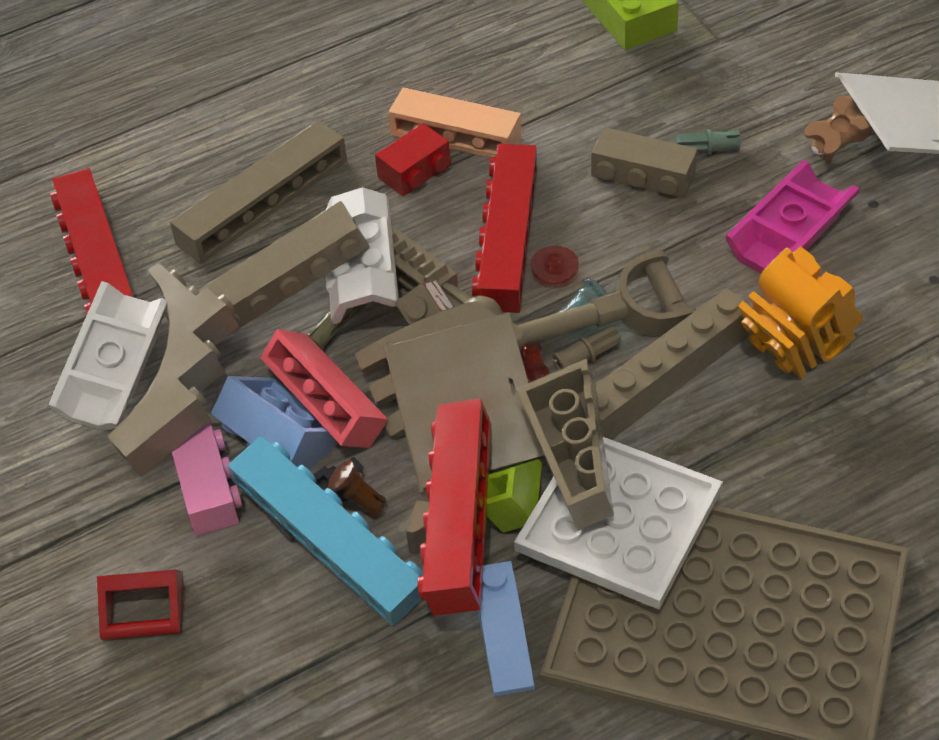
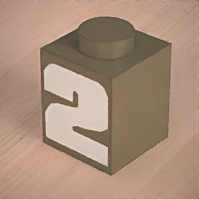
(423, 301)

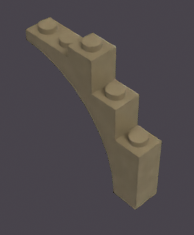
(174, 401)

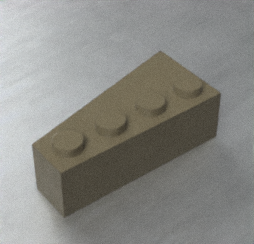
(569, 429)

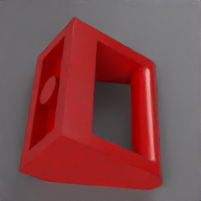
(111, 584)

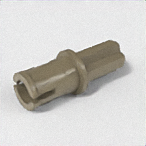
(586, 348)

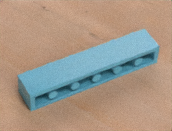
(327, 529)

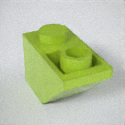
(513, 495)

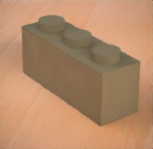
(644, 162)

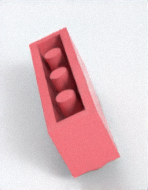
(324, 389)

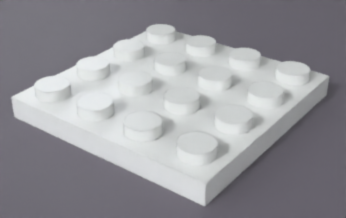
(644, 542)

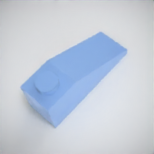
(504, 631)

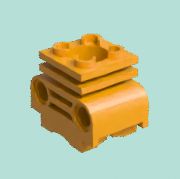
(800, 312)

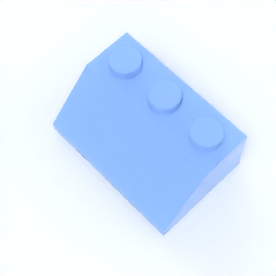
(270, 409)

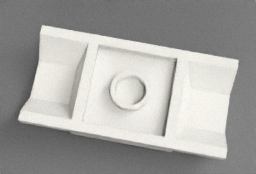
(372, 272)
(107, 358)

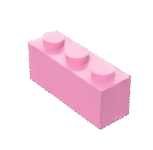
(204, 481)

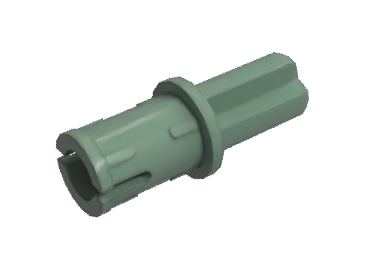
(711, 141)

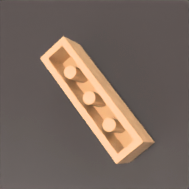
(463, 123)

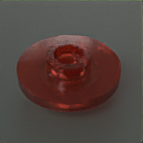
(554, 264)

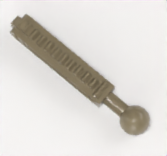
(417, 266)

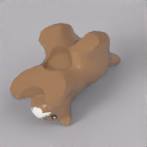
(839, 130)

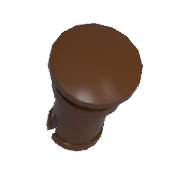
(352, 485)

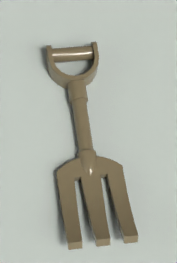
(597, 312)

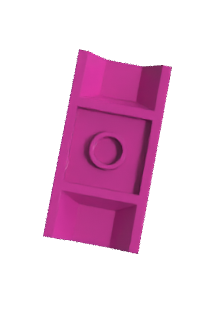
(788, 217)

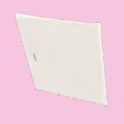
(898, 109)

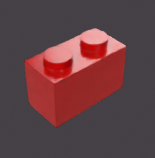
(413, 159)

